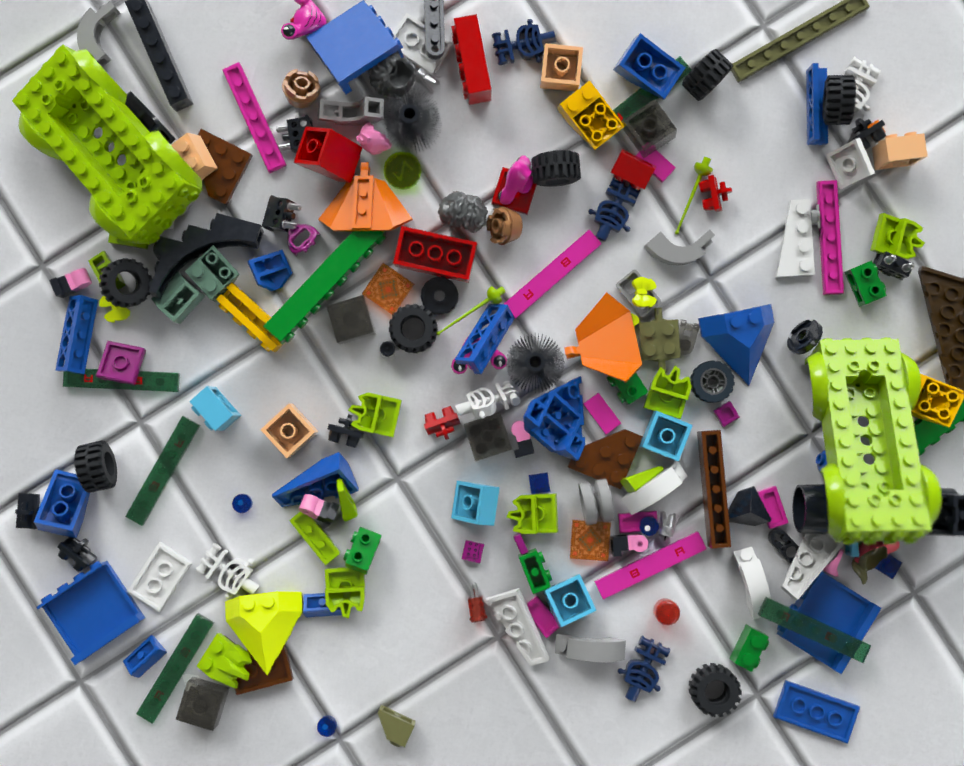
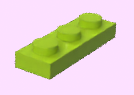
(315, 537)

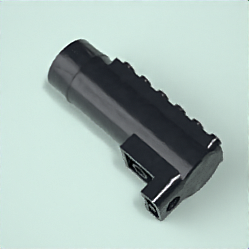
(811, 511)

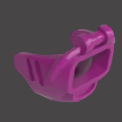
(293, 233)

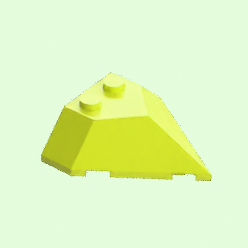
(264, 622)

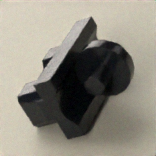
(876, 131)
(336, 431)
(27, 510)
(77, 551)

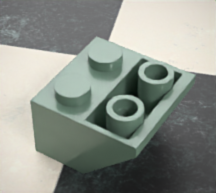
(212, 273)
(179, 298)

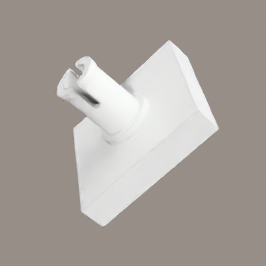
(850, 163)

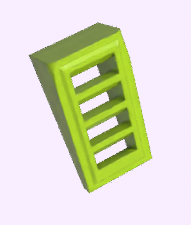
(97, 270)
(636, 481)
(347, 504)

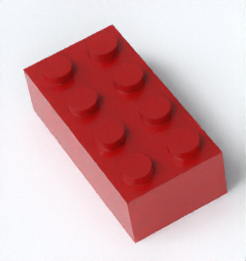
(472, 57)
(435, 254)

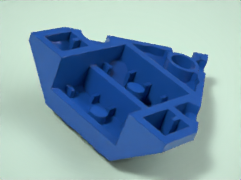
(739, 337)
(558, 419)

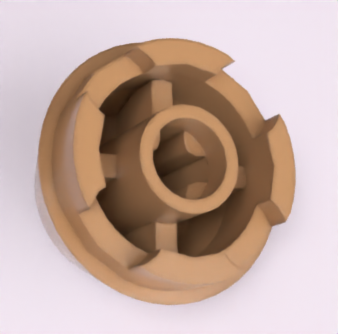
(301, 88)
(504, 225)

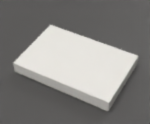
(412, 37)
(159, 577)

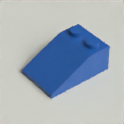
(649, 67)
(62, 505)

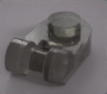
(687, 343)

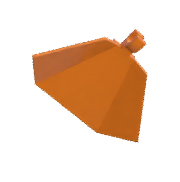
(365, 206)
(608, 340)

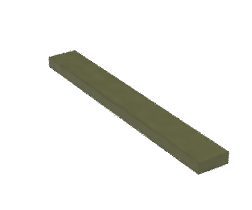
(797, 38)

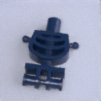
(539, 39)
(608, 222)
(636, 686)

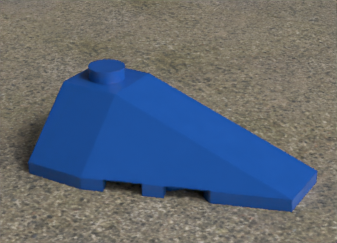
(318, 481)

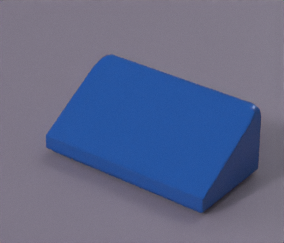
(315, 606)
(144, 657)

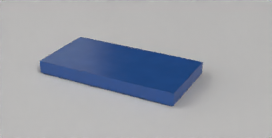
(816, 711)

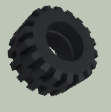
(707, 74)
(839, 99)
(556, 168)
(109, 287)
(406, 313)
(95, 466)
(725, 701)

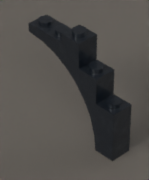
(174, 254)

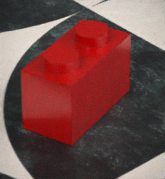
(633, 169)

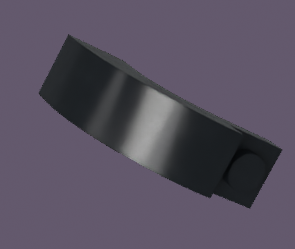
(147, 118)

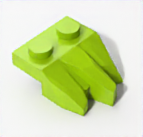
(896, 236)
(668, 393)
(376, 414)
(535, 513)
(344, 589)
(225, 661)

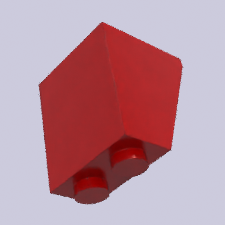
(328, 154)

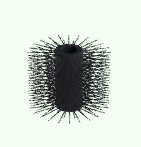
(413, 119)
(545, 357)

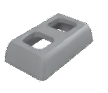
(631, 276)

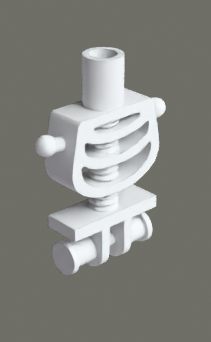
(864, 94)
(483, 402)
(244, 582)

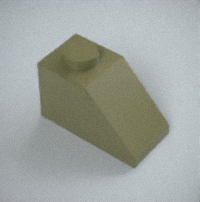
(396, 726)

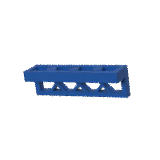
(816, 129)
(490, 337)
(76, 338)

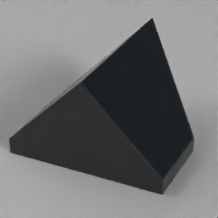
(748, 508)

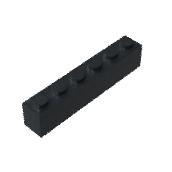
(159, 54)

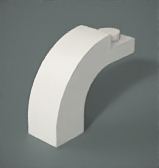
(655, 489)
(753, 578)

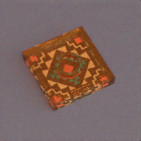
(388, 288)
(590, 541)

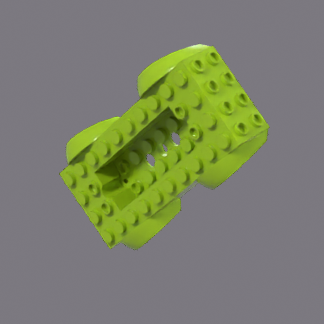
(59, 119)
(896, 493)

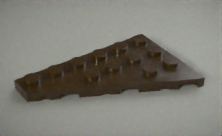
(946, 312)

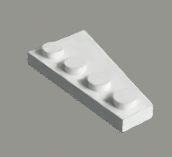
(797, 242)
(809, 561)
(515, 616)

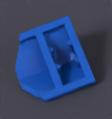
(270, 270)

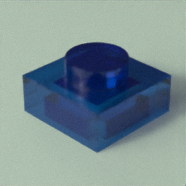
(539, 483)
(889, 566)

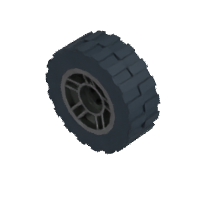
(717, 391)

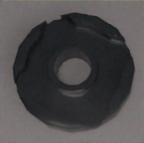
(439, 284)
(805, 337)

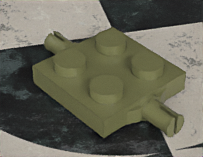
(660, 339)

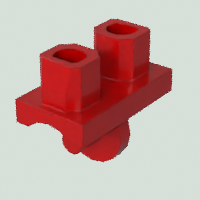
(711, 185)
(442, 425)

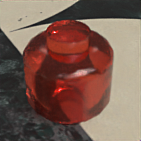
(666, 611)

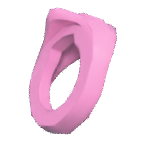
(831, 568)

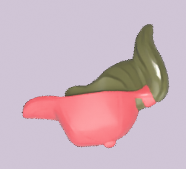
(870, 556)

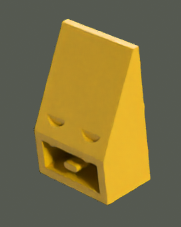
(590, 115)
(937, 402)

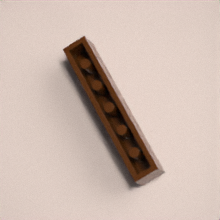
(714, 489)

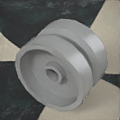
(598, 501)

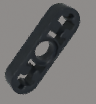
(784, 537)

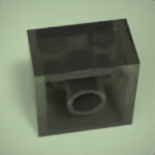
(649, 128)
(351, 319)
(487, 436)
(202, 703)

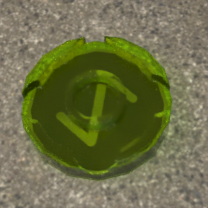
(402, 170)

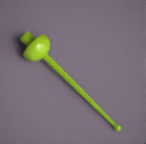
(703, 170)
(493, 296)

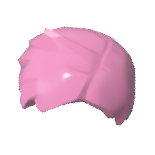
(373, 140)

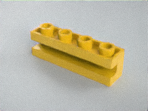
(249, 314)

